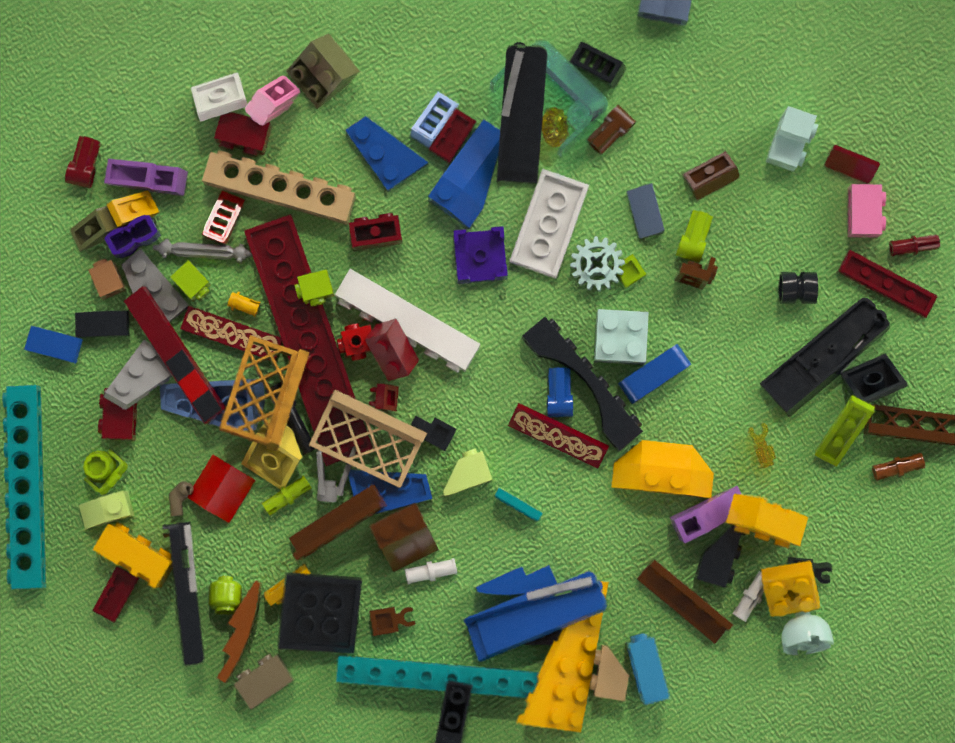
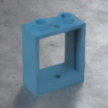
(647, 669)

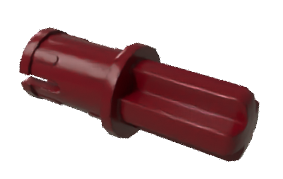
(914, 245)

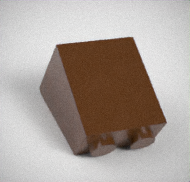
(404, 537)

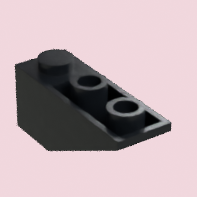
(718, 559)
(453, 712)

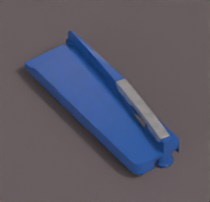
(535, 615)

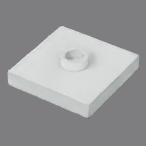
(219, 97)

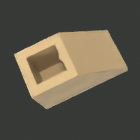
(611, 677)

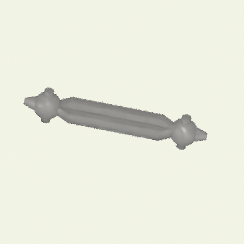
(202, 250)

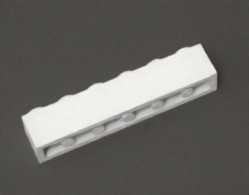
(419, 327)

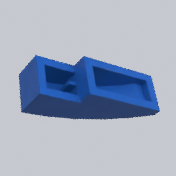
(518, 582)

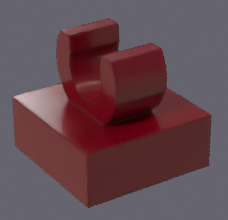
(385, 397)

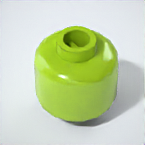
(225, 595)

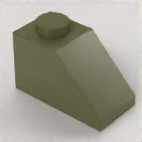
(93, 228)

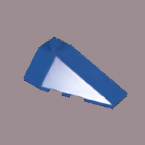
(466, 181)

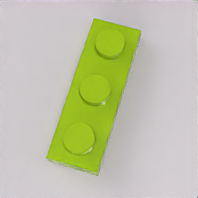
(844, 431)

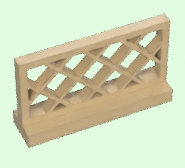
(376, 418)

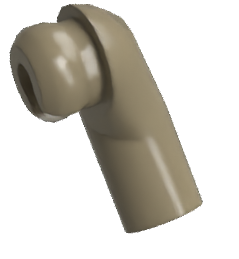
(177, 496)

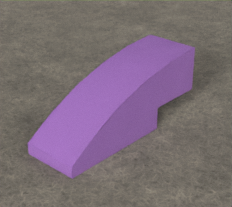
(146, 176)

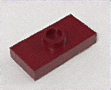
(452, 135)
(115, 594)

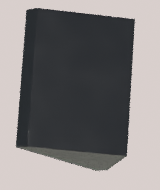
(873, 379)

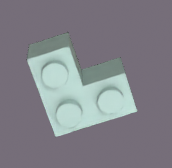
(790, 137)

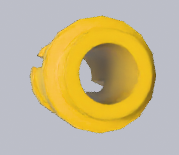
(243, 304)

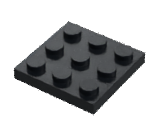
(319, 612)

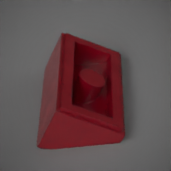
(851, 164)

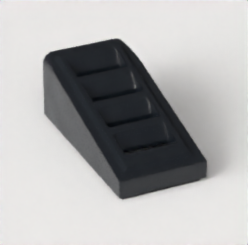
(616, 74)

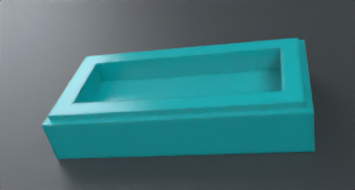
(518, 505)

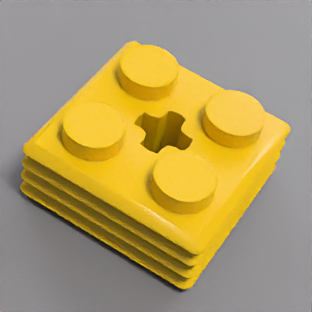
(790, 589)

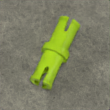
(286, 495)

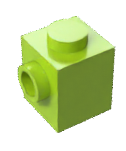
(191, 281)
(314, 288)

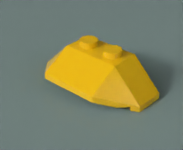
(663, 469)

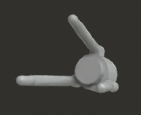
(327, 489)

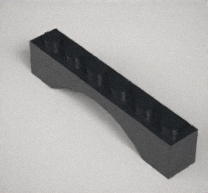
(549, 344)

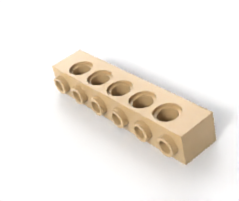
(216, 177)

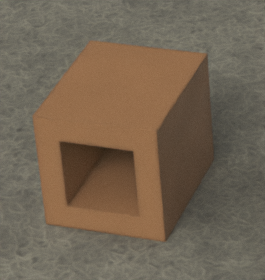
(107, 279)

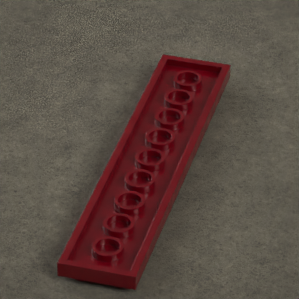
(304, 327)

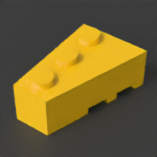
(766, 520)
(135, 554)

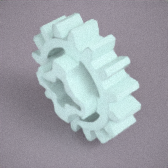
(589, 273)

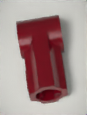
(81, 169)

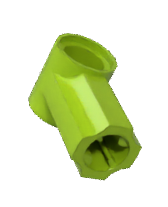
(693, 241)

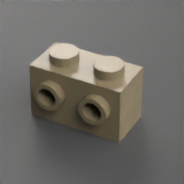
(263, 681)

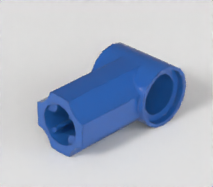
(559, 398)

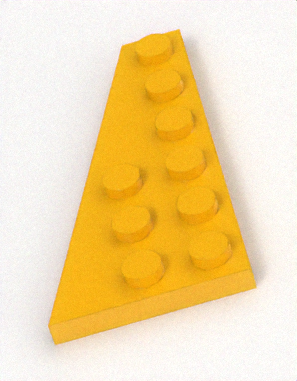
(565, 677)

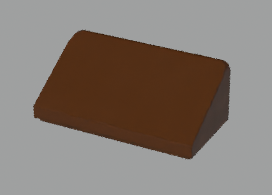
(711, 175)

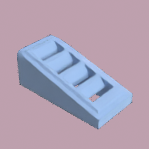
(420, 128)

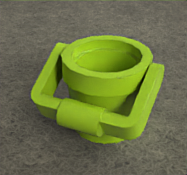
(101, 468)

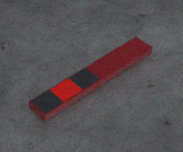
(175, 355)

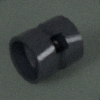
(798, 287)

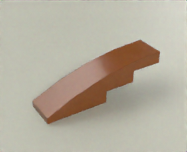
(243, 622)

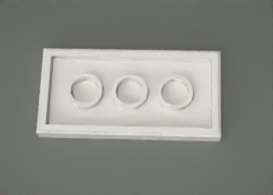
(549, 223)

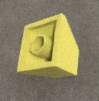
(272, 465)

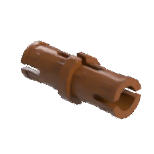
(898, 466)

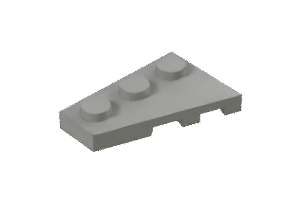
(142, 272)
(138, 377)

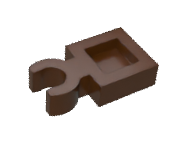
(386, 620)

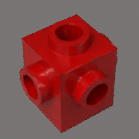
(354, 332)

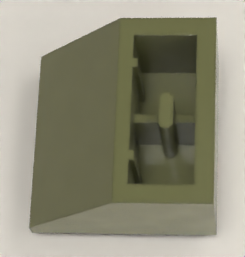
(322, 70)

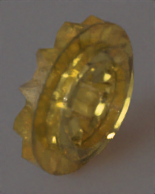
(554, 133)

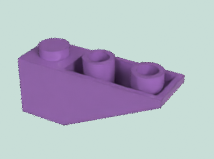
(703, 516)

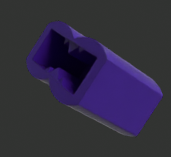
(138, 233)

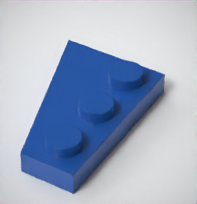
(384, 153)
(413, 490)

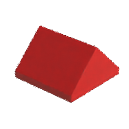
(221, 488)

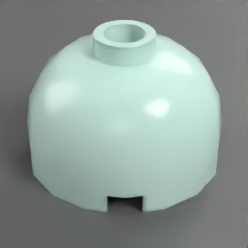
(806, 634)

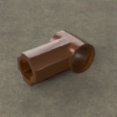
(615, 125)

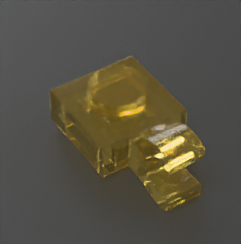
(764, 452)

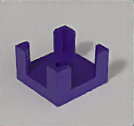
(480, 255)

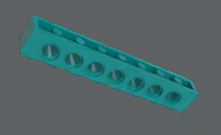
(35, 524)
(435, 676)

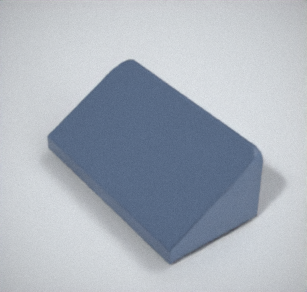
(645, 211)

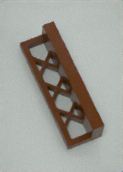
(911, 433)
(337, 522)
(684, 601)

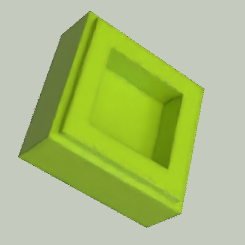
(632, 271)

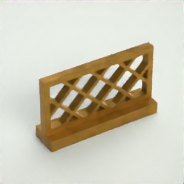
(285, 398)

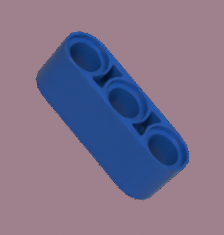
(654, 374)

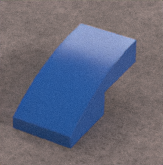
(53, 344)

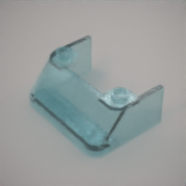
(587, 99)

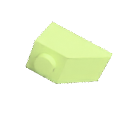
(468, 473)
(106, 509)

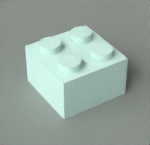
(621, 337)

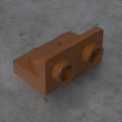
(694, 276)

